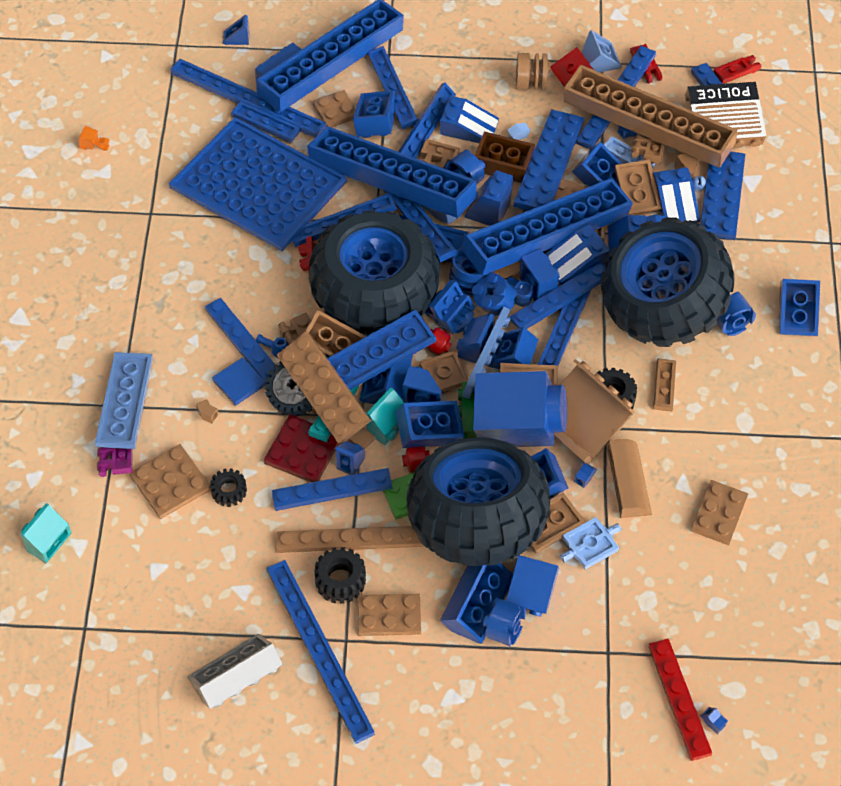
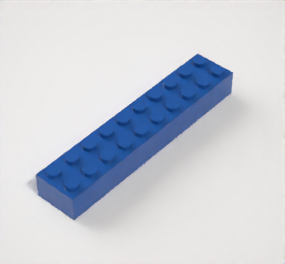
(329, 55)
(393, 171)
(545, 226)

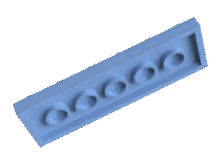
(124, 400)

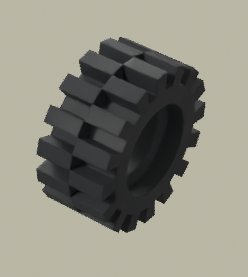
(228, 497)

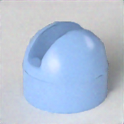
(696, 179)

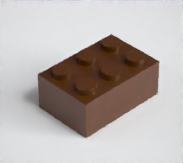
(505, 155)

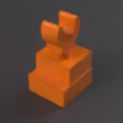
(89, 138)

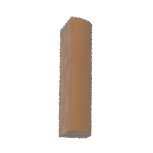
(628, 478)

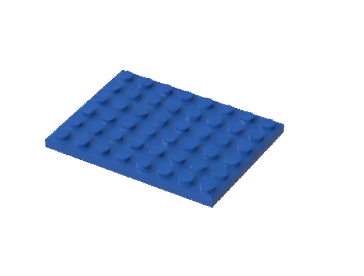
(258, 183)

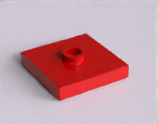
(568, 65)

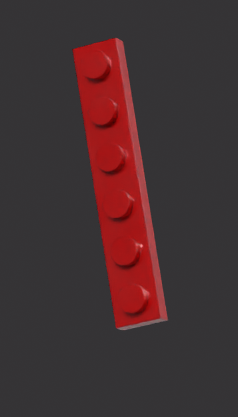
(680, 700)

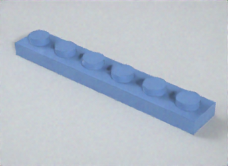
(490, 347)

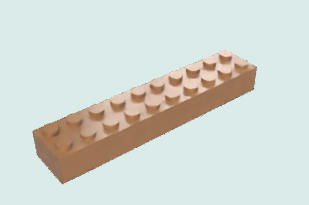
(650, 116)

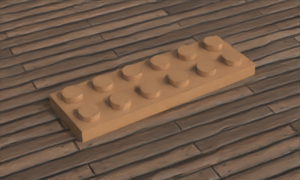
(324, 388)

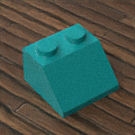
(383, 417)

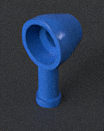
(275, 348)

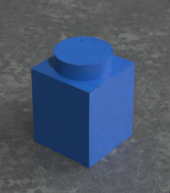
(519, 408)

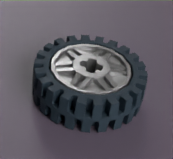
(282, 396)

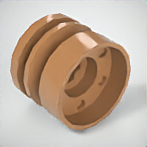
(532, 71)

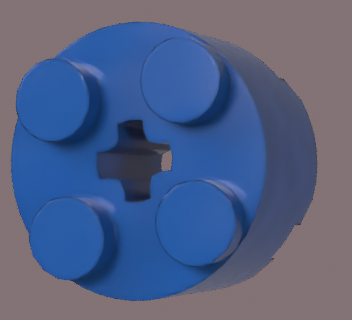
(467, 165)
(493, 294)
(737, 316)
(504, 622)

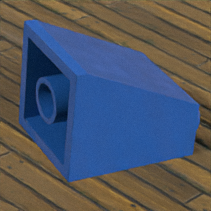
(492, 199)
(533, 584)

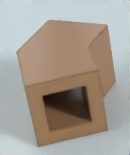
(207, 411)

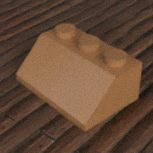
(331, 334)

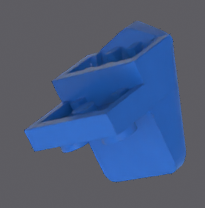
(451, 308)

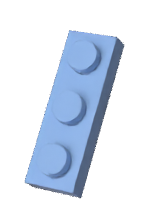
(622, 151)

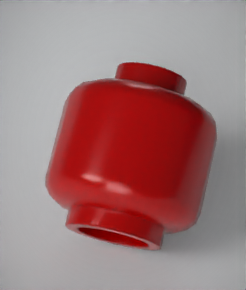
(442, 342)
(414, 457)

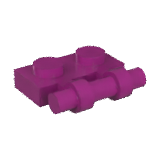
(119, 464)

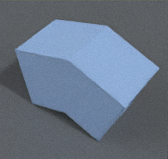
(519, 131)

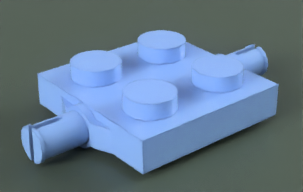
(590, 543)

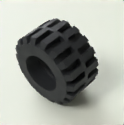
(621, 382)
(344, 589)

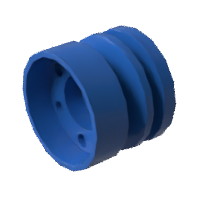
(464, 272)

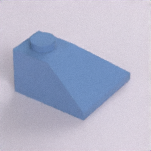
(600, 53)

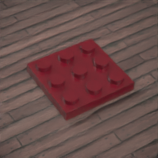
(300, 453)

